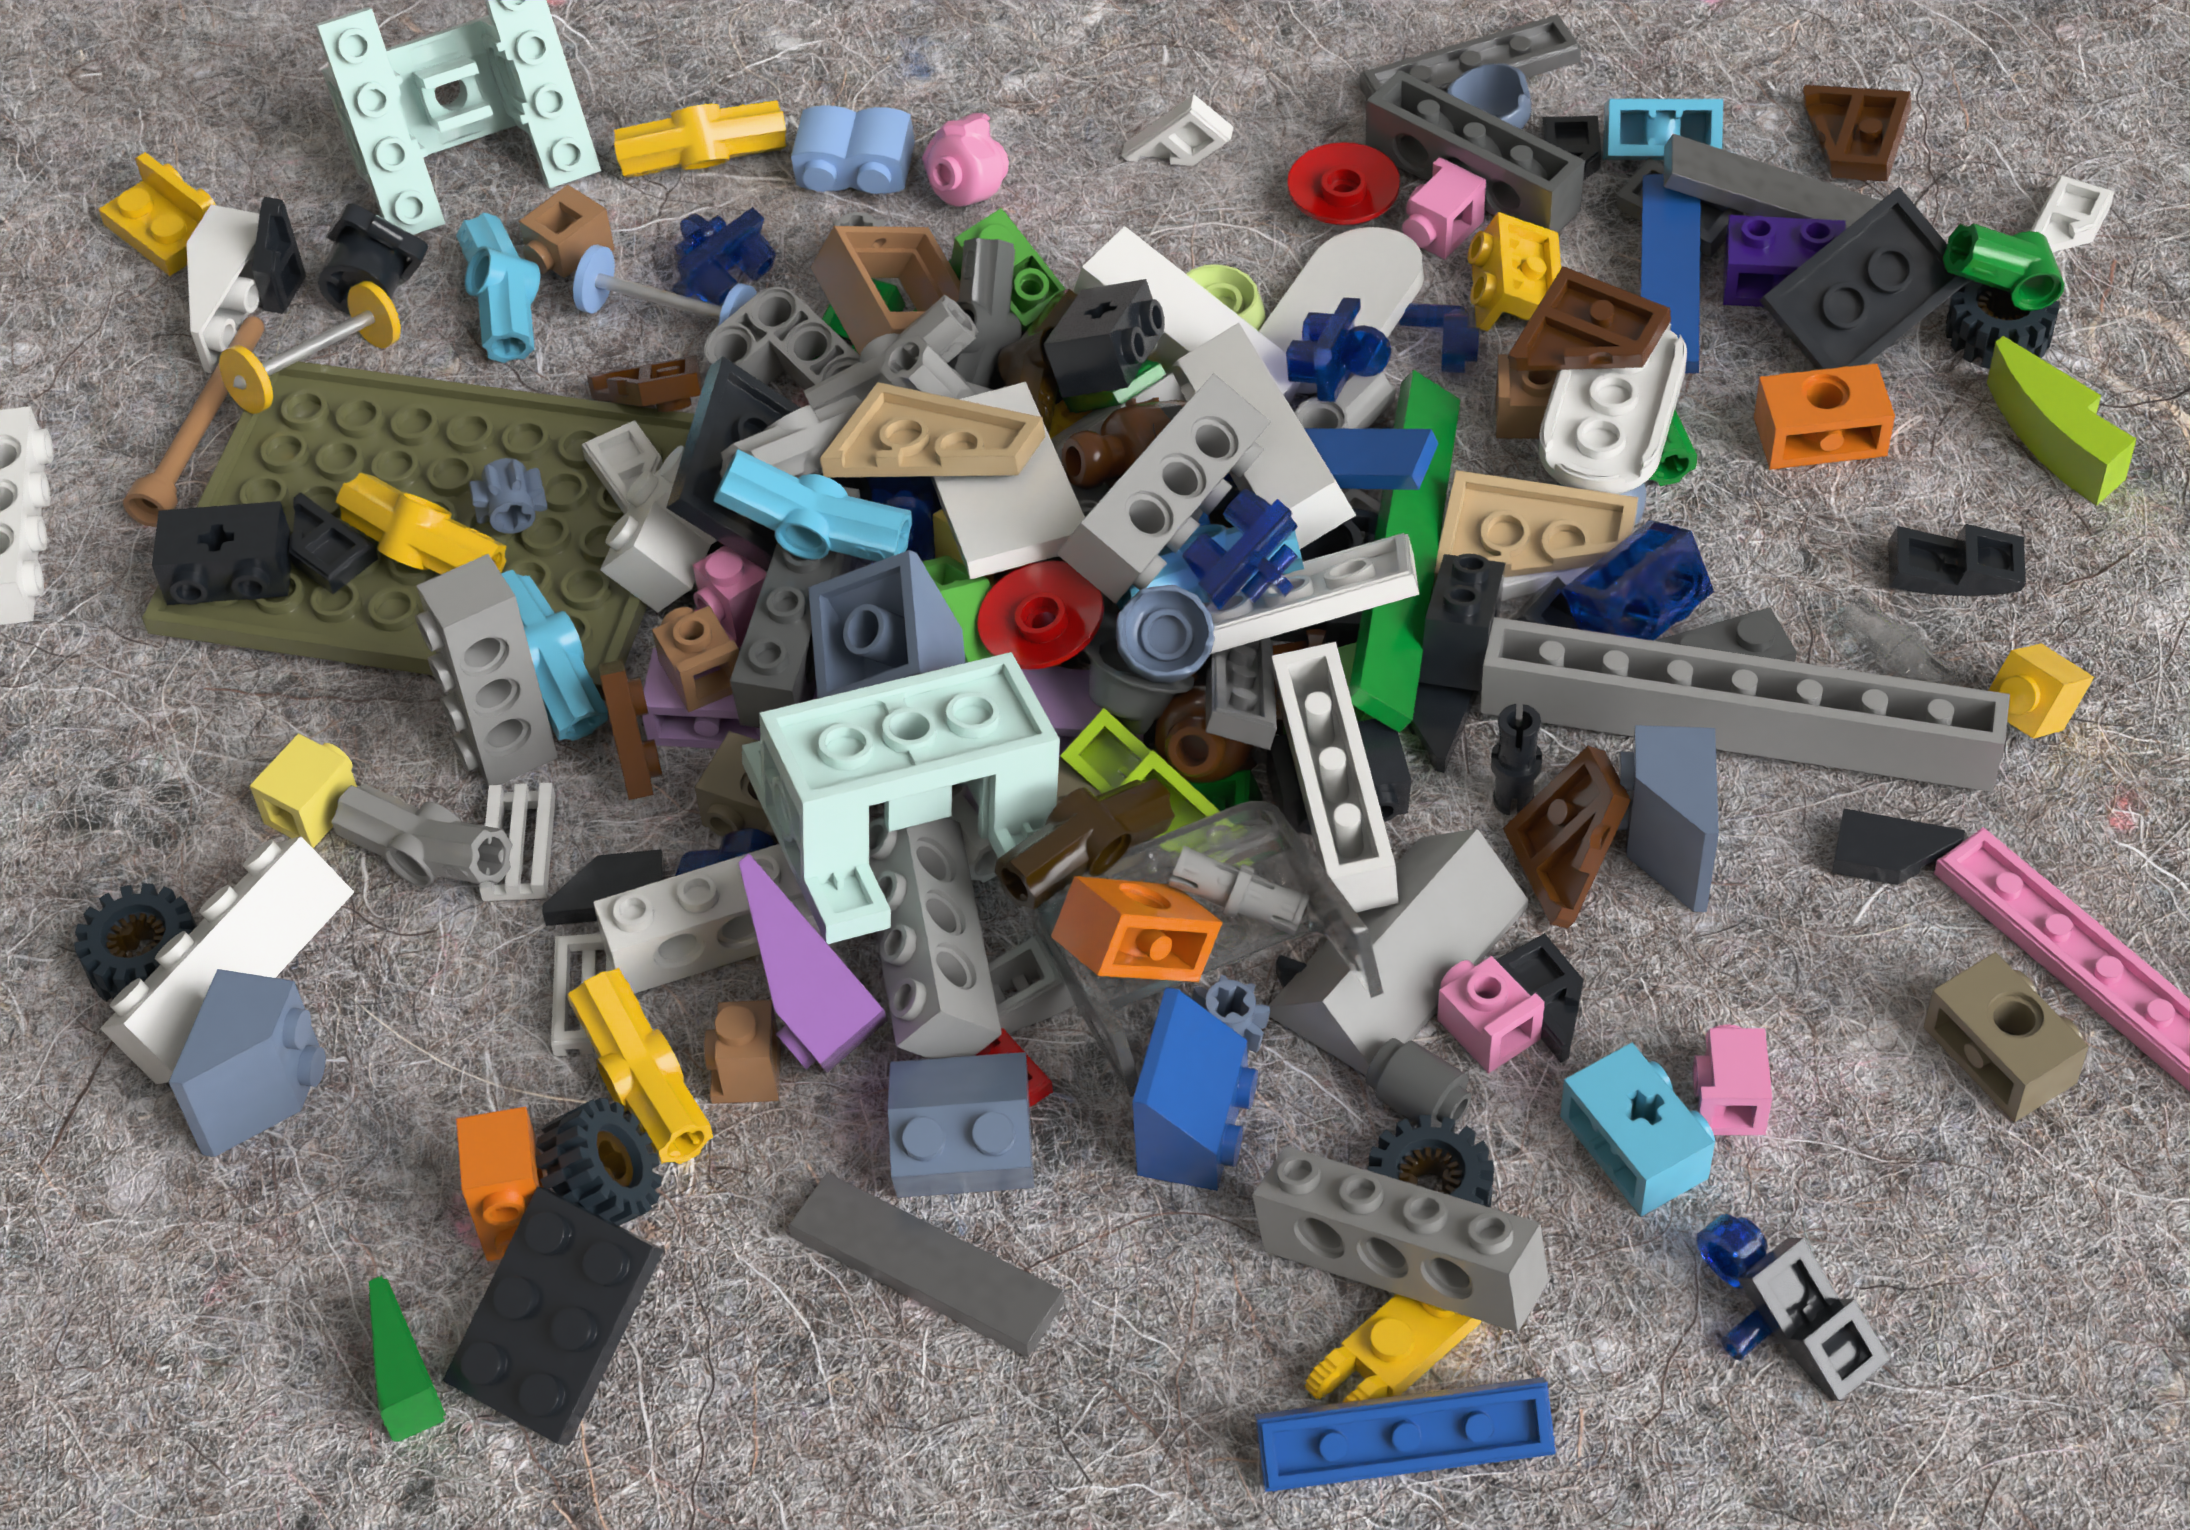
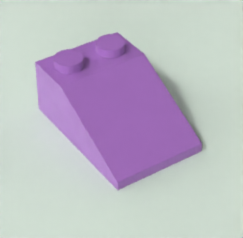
(810, 986)

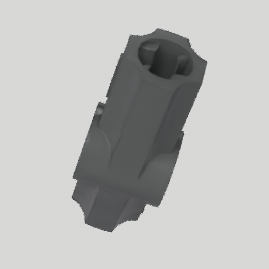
(986, 300)

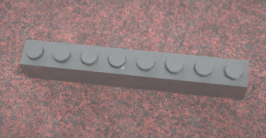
(1751, 701)

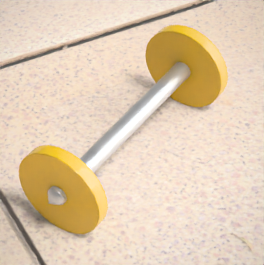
(248, 378)

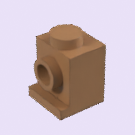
(563, 230)
(1521, 400)
(691, 644)
(744, 1053)

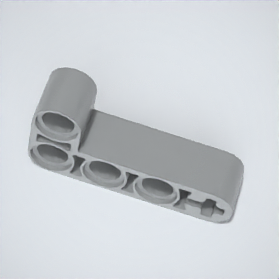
(773, 349)

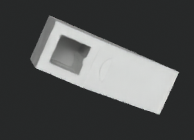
(221, 279)

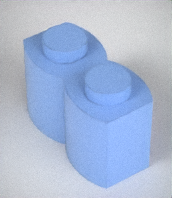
(853, 149)

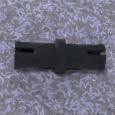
(1516, 758)

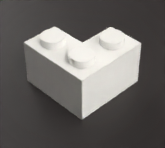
(653, 546)

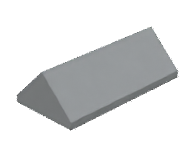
(1449, 910)

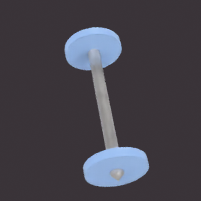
(596, 279)

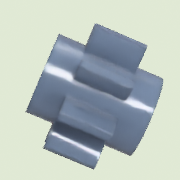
(508, 495)
(1236, 1007)

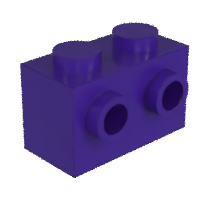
(1767, 250)

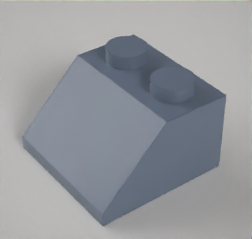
(881, 626)
(1673, 808)
(246, 1060)
(960, 1125)

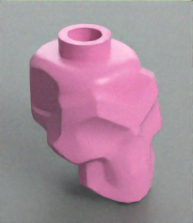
(965, 161)

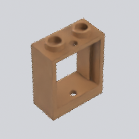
(866, 252)

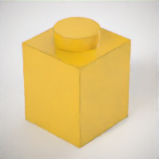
(2041, 689)

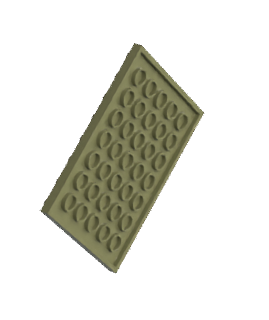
(431, 444)

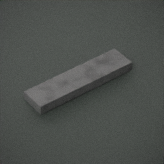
(1529, 47)
(1756, 186)
(1242, 694)
(927, 1264)

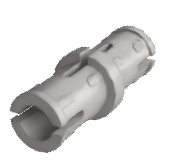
(1238, 890)

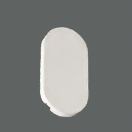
(1361, 263)
(1611, 424)

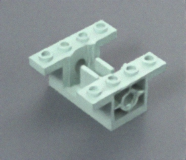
(507, 77)
(905, 748)

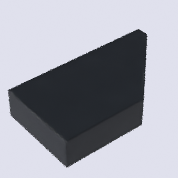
(1577, 136)
(276, 258)
(326, 546)
(1439, 720)
(1889, 847)
(600, 879)
(1545, 971)

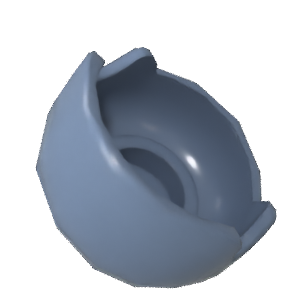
(1496, 90)
(1164, 633)

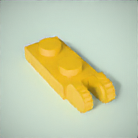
(1391, 1349)

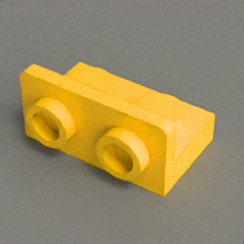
(157, 214)
(1511, 268)

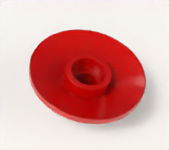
(1343, 183)
(1037, 597)

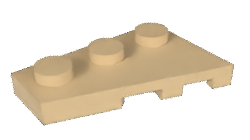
(930, 435)
(1532, 523)

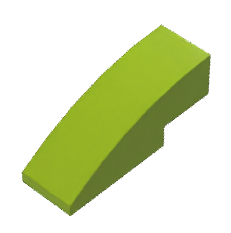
(2059, 421)
(1112, 756)

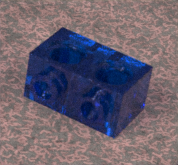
(1641, 584)

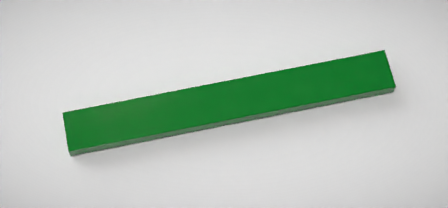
(1392, 634)

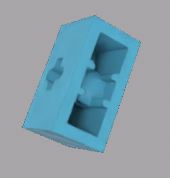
(1643, 126)
(1638, 1128)

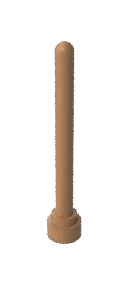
(158, 489)

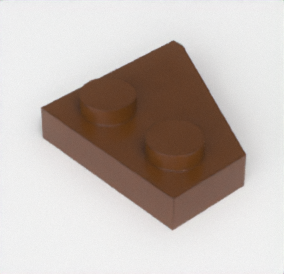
(1857, 128)
(1589, 327)
(661, 383)
(624, 703)
(1568, 832)

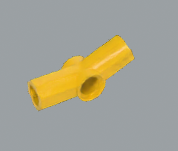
(700, 138)
(413, 527)
(640, 1067)

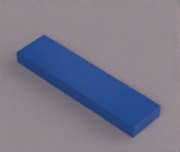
(1673, 259)
(1374, 456)
(1405, 1434)

